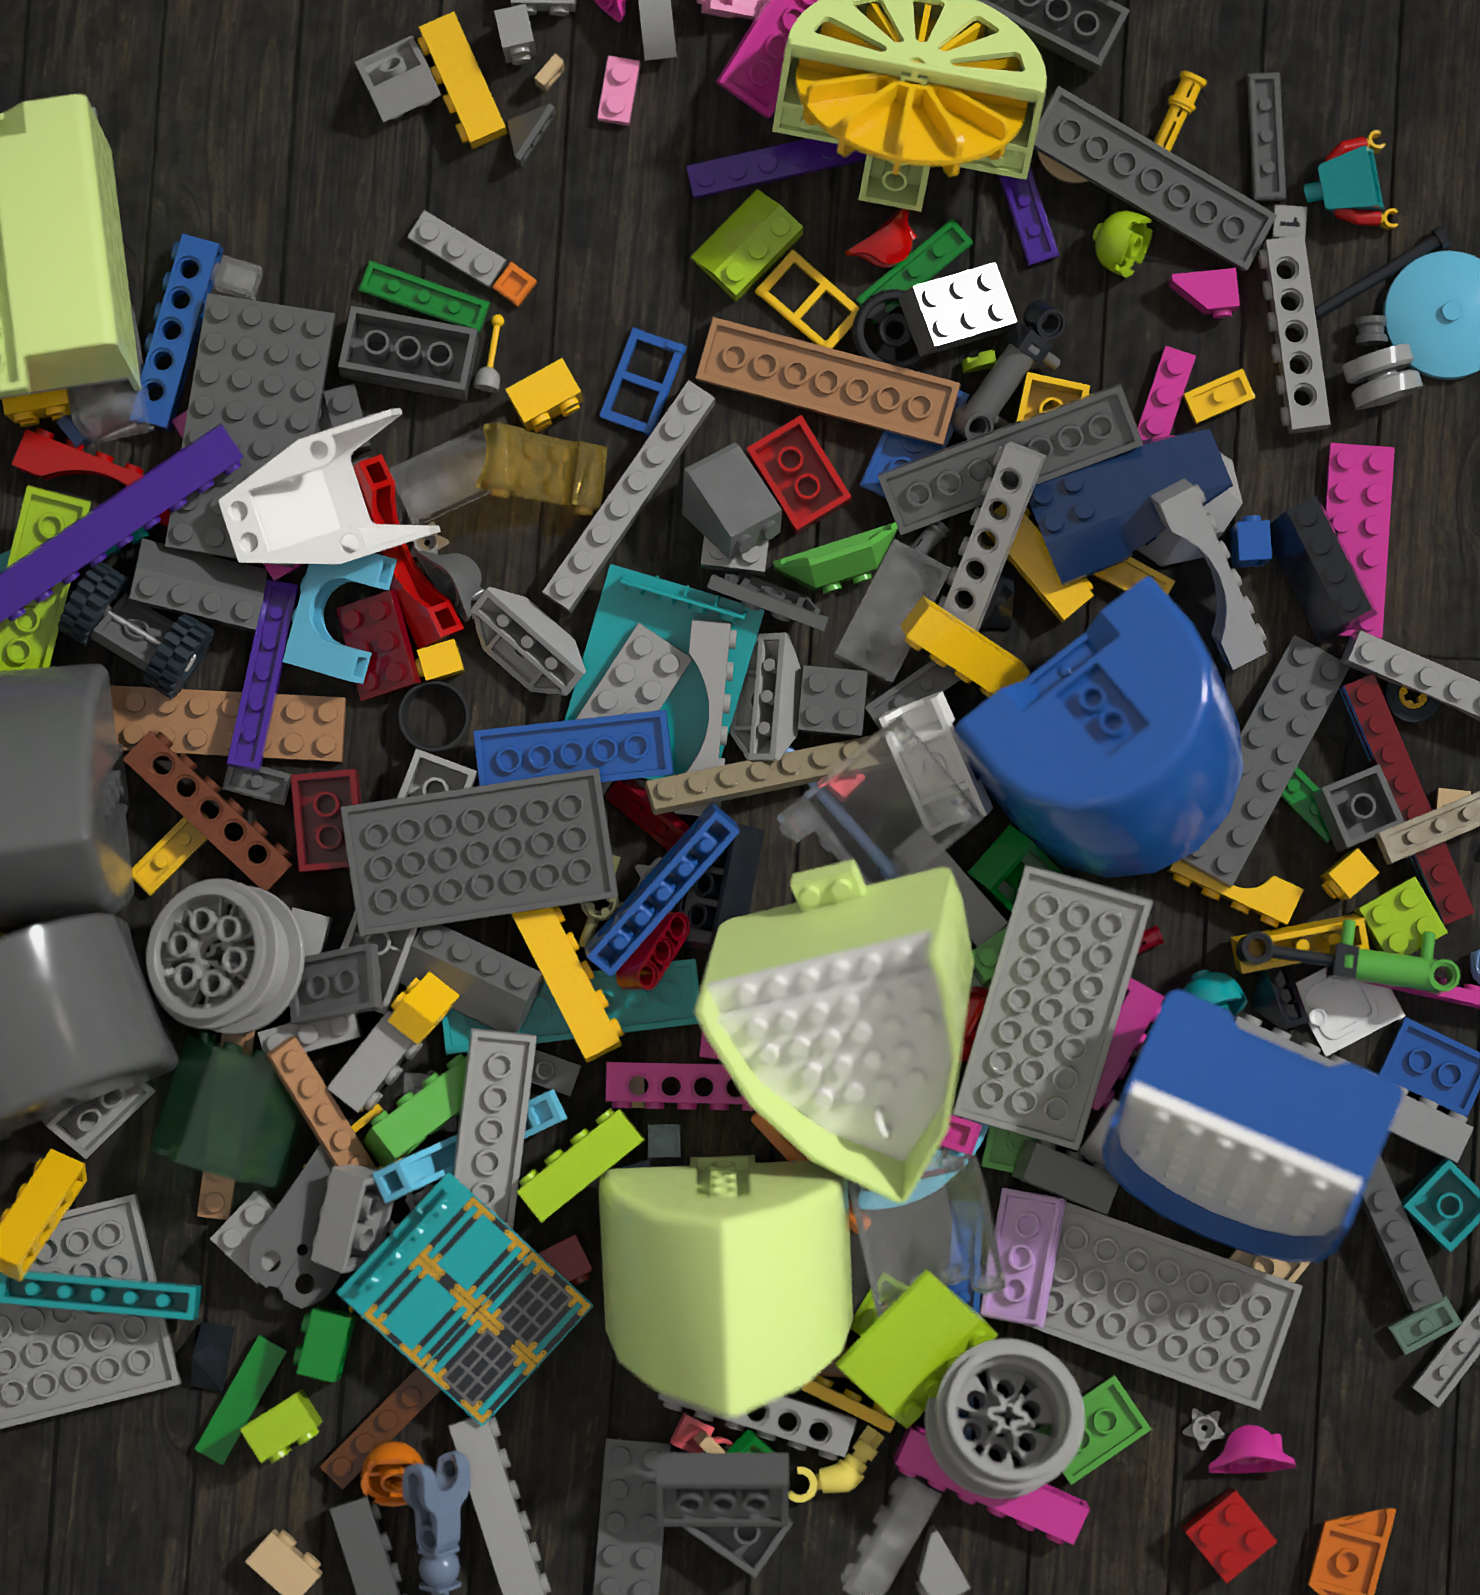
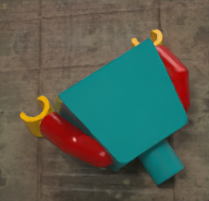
(1352, 184)

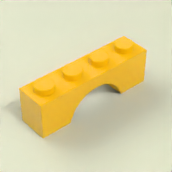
(1272, 900)

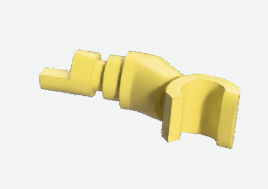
(844, 1474)

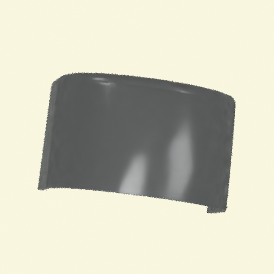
(75, 1018)

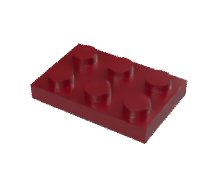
(379, 628)

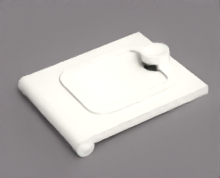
(1345, 1010)

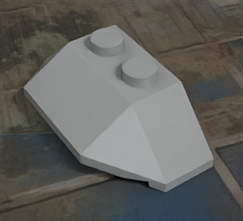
(1174, 549)
(527, 642)
(769, 699)

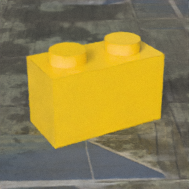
(1348, 875)
(422, 1007)

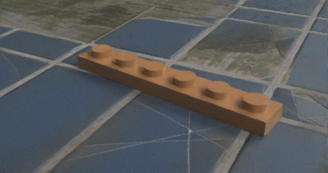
(317, 1104)

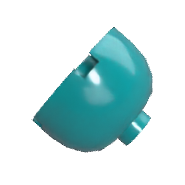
(1217, 989)

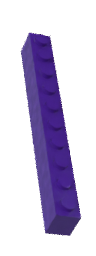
(116, 519)

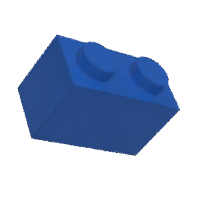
(1250, 542)

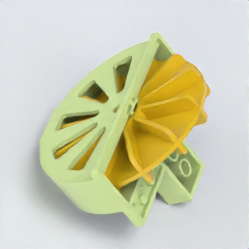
(913, 90)

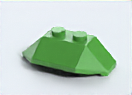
(839, 561)

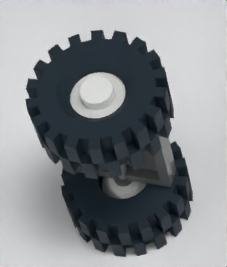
(135, 631)

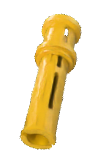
(1180, 105)

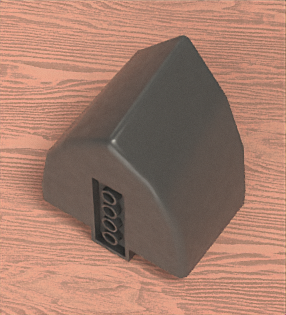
(61, 797)

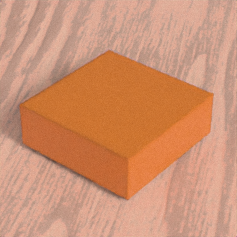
(514, 284)

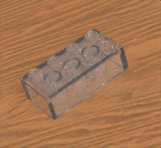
(874, 635)

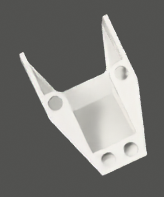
(310, 504)

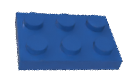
(1433, 1067)

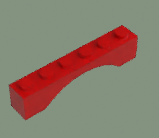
(50, 459)
(424, 608)

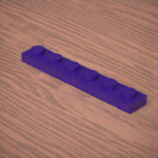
(766, 166)
(263, 676)

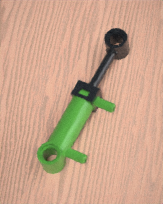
(1354, 963)

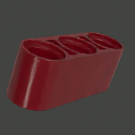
(654, 954)

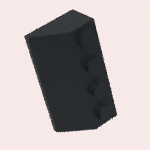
(1319, 570)
(722, 889)

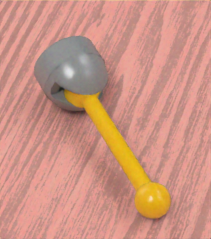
(487, 377)

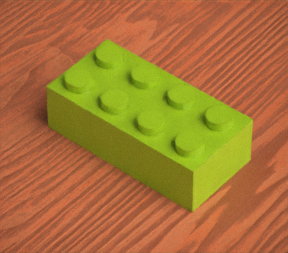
(580, 1165)

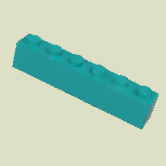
(102, 1294)

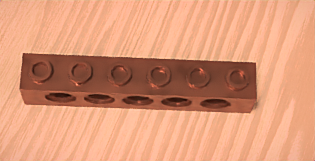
(142, 760)

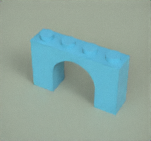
(309, 640)

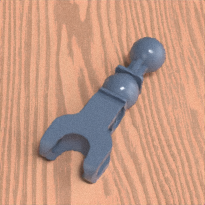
(437, 1518)

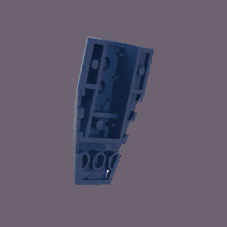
(1106, 508)

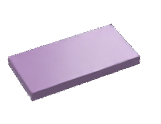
(1027, 1245)

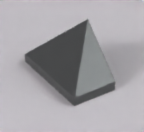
(528, 129)

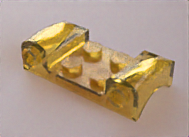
(543, 468)

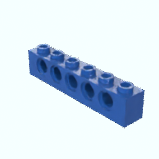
(190, 319)
(661, 889)

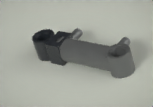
(1024, 348)

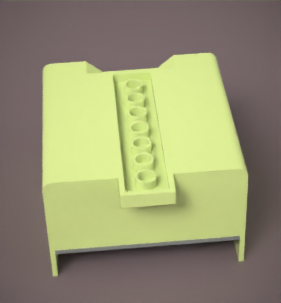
(61, 253)

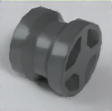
(1371, 330)

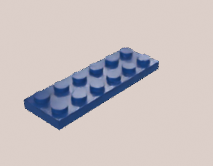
(616, 744)

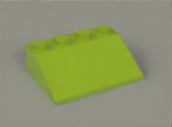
(913, 1347)

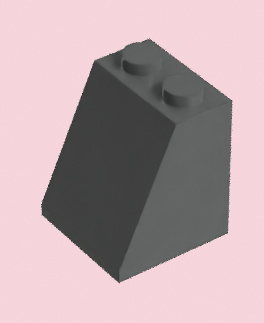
(730, 502)

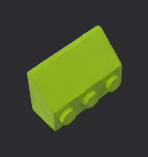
(748, 244)

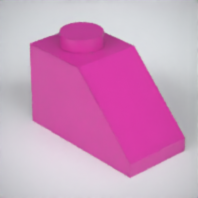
(1209, 291)

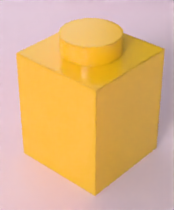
(439, 661)

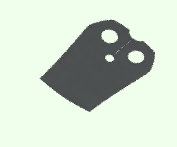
(292, 1224)

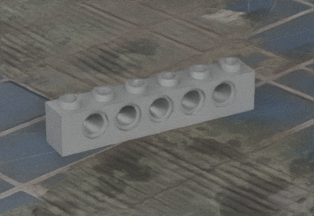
(1293, 254)
(1027, 466)
(833, 1444)

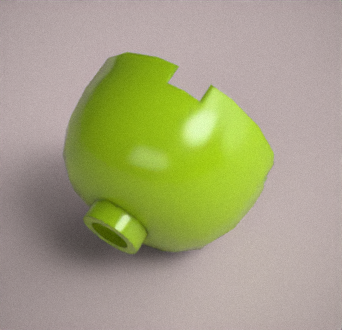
(1122, 241)

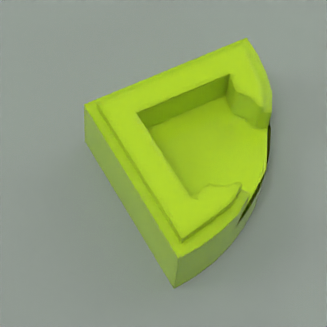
(984, 361)

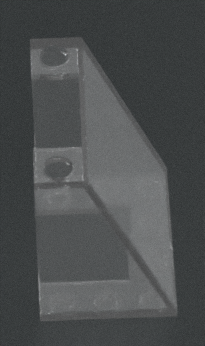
(884, 807)

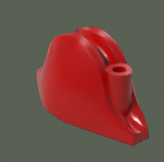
(888, 243)

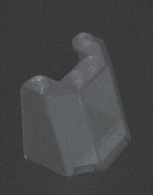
(938, 1229)

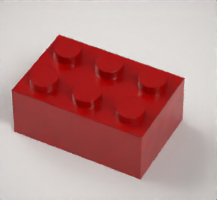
(798, 474)

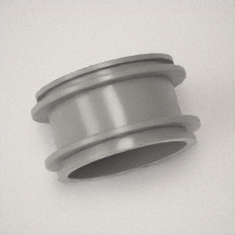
(182, 970)
(1054, 1403)

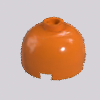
(384, 1472)

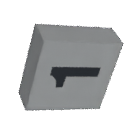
(1289, 221)

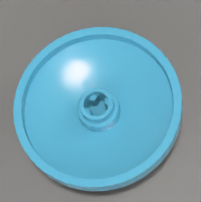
(1437, 313)

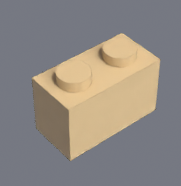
(284, 1565)

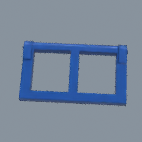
(622, 374)

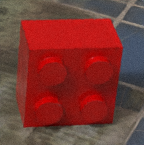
(1229, 1534)

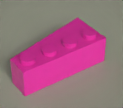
(1138, 1009)

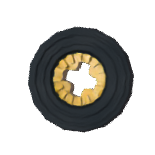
(1405, 710)

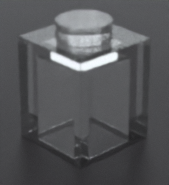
(237, 277)

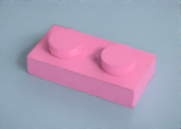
(618, 90)

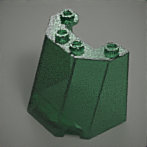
(228, 1113)

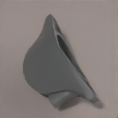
(455, 578)

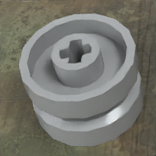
(1384, 381)

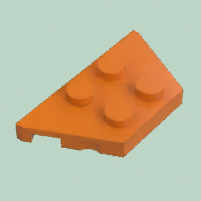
(1351, 1553)

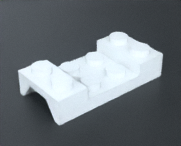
(932, 723)

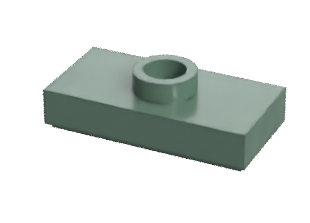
(1425, 1325)

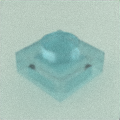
(664, 1140)

